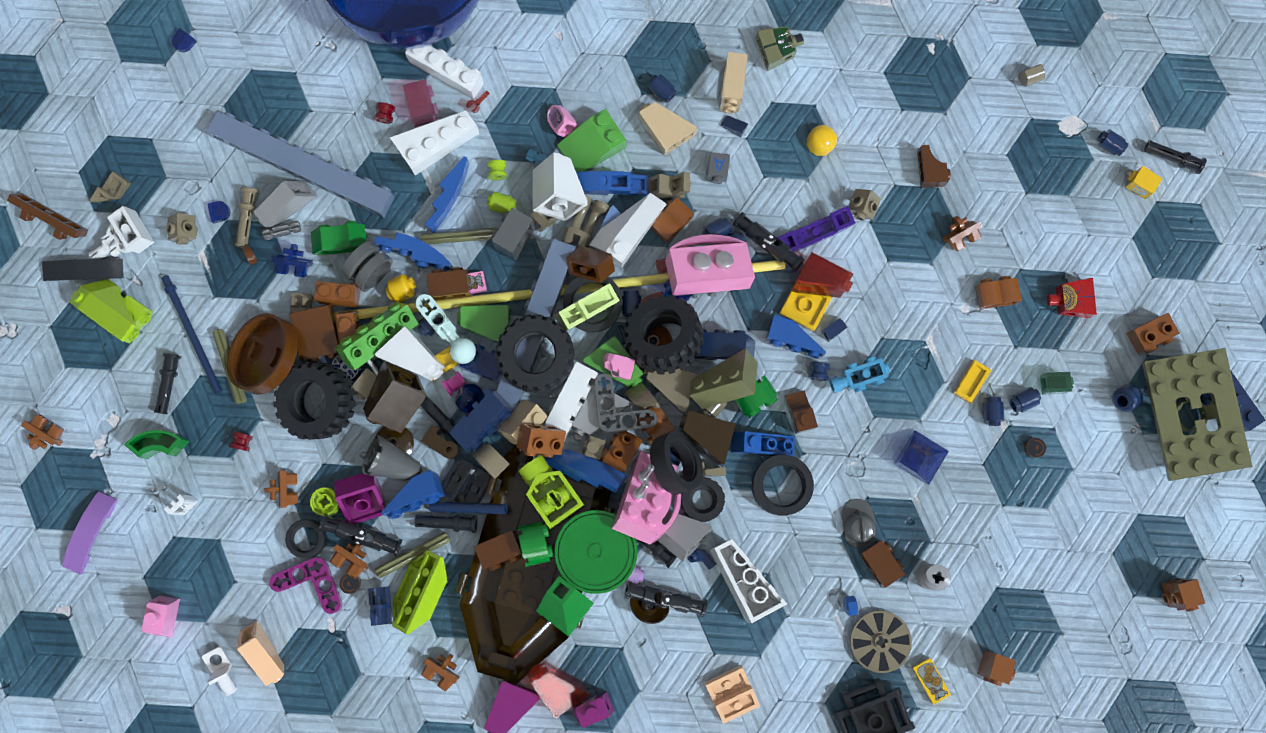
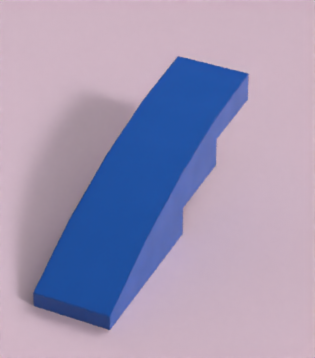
(451, 188)
(590, 470)

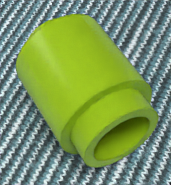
(500, 202)

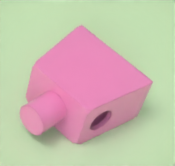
(160, 616)

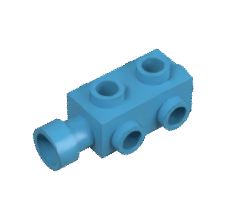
(863, 375)

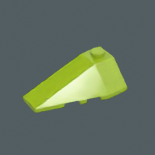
(105, 306)

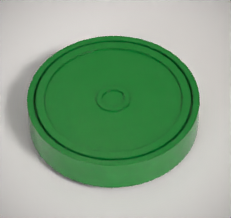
(594, 554)

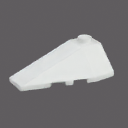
(628, 229)

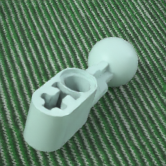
(461, 349)

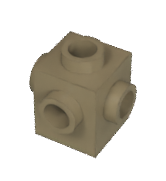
(864, 204)
(181, 228)

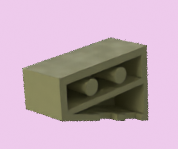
(726, 381)

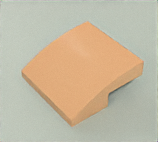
(732, 694)

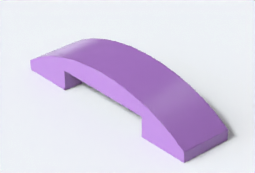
(87, 531)

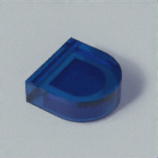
(183, 41)
(218, 211)

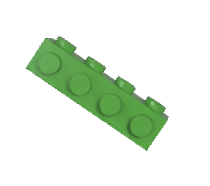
(370, 338)

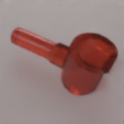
(477, 102)

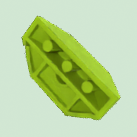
(419, 592)

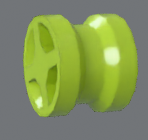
(496, 170)

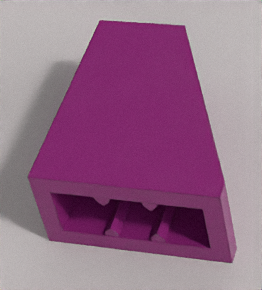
(510, 706)

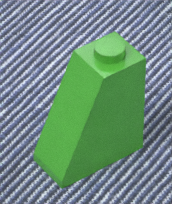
(484, 320)
(612, 346)

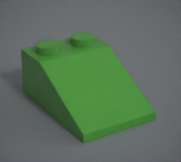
(593, 142)

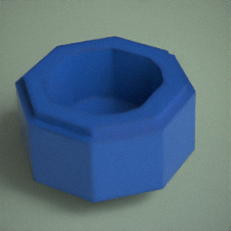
(850, 605)

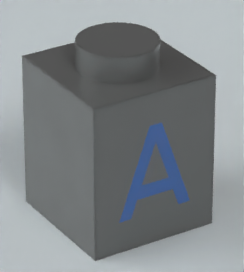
(718, 167)

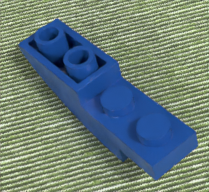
(613, 183)
(421, 252)

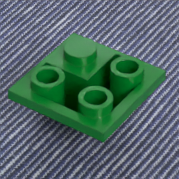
(564, 606)

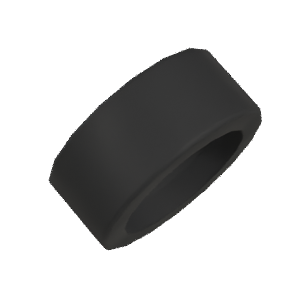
(290, 542)

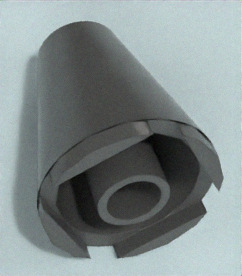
(389, 461)

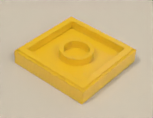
(805, 309)

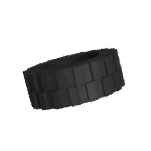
(709, 513)

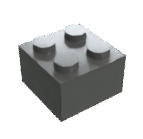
(513, 233)

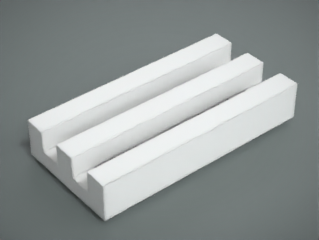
(182, 506)

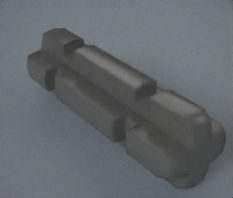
(281, 230)

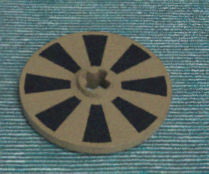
(894, 650)

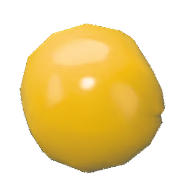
(821, 140)

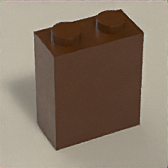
(315, 332)

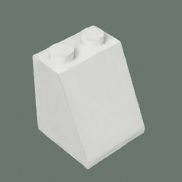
(557, 188)
(411, 354)

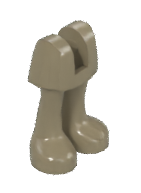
(599, 208)

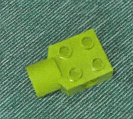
(549, 492)

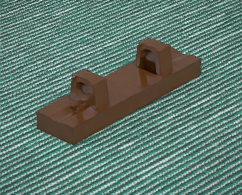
(32, 209)

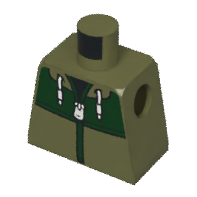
(777, 46)

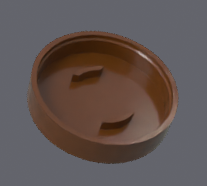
(262, 354)

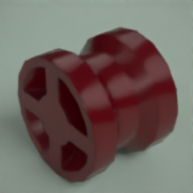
(384, 113)
(240, 441)

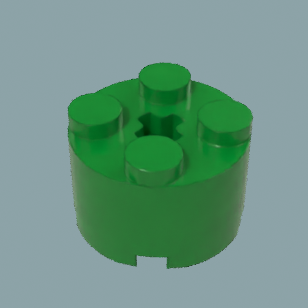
(764, 394)
(534, 543)

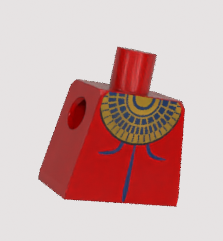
(1075, 299)

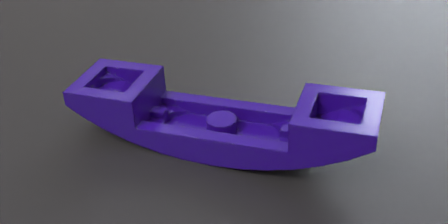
(819, 230)

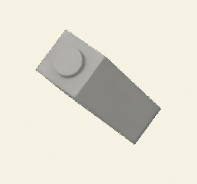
(284, 202)
(587, 419)
(683, 535)

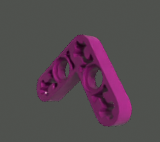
(316, 576)

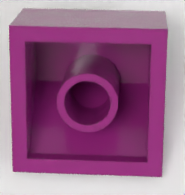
(360, 497)

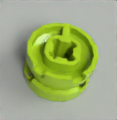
(324, 502)

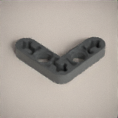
(611, 411)

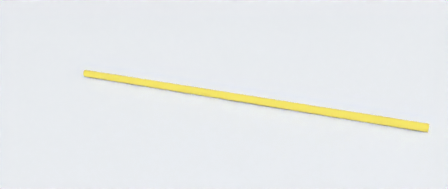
(525, 294)

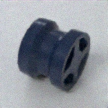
(819, 371)

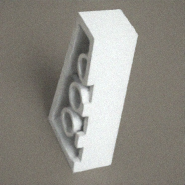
(434, 140)
(571, 397)
(748, 586)

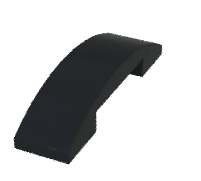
(82, 269)

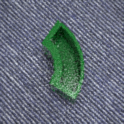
(337, 239)
(156, 441)

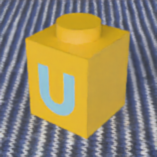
(1143, 182)

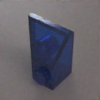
(921, 457)

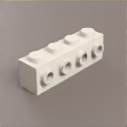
(447, 69)

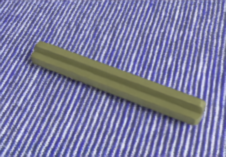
(457, 236)
(223, 349)
(412, 554)

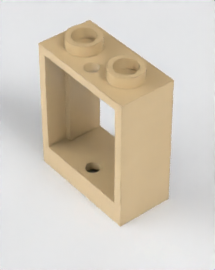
(733, 82)

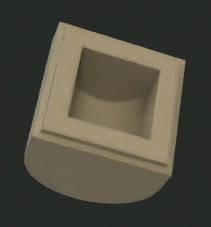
(1032, 75)

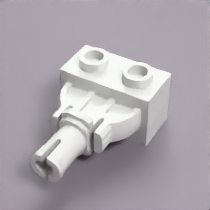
(123, 235)

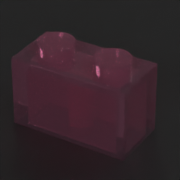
(420, 103)

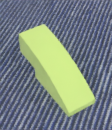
(587, 307)

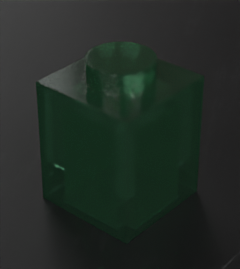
(1056, 383)

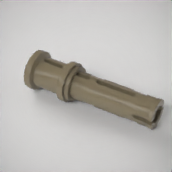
(246, 209)

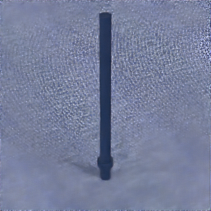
(171, 290)

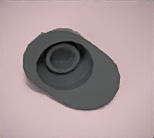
(858, 523)

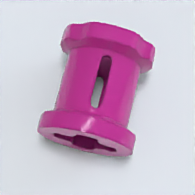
(454, 383)

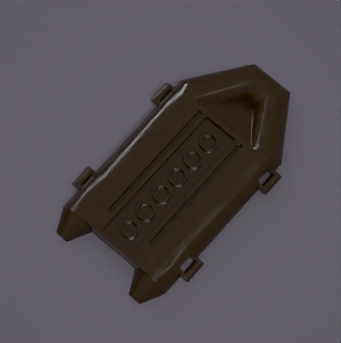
(503, 604)

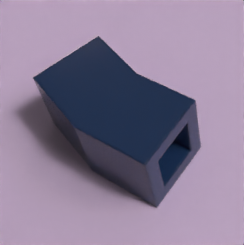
(834, 329)

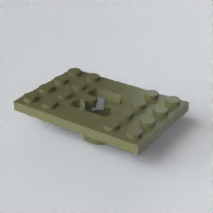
(1204, 450)

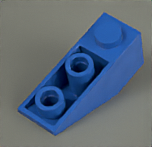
(791, 335)
(762, 443)
(417, 492)

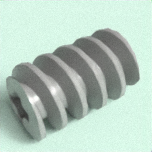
(941, 577)

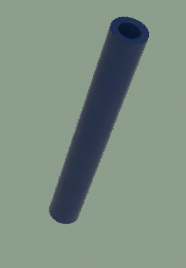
(453, 507)

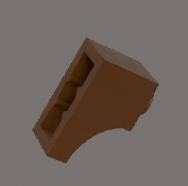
(931, 171)
(801, 412)

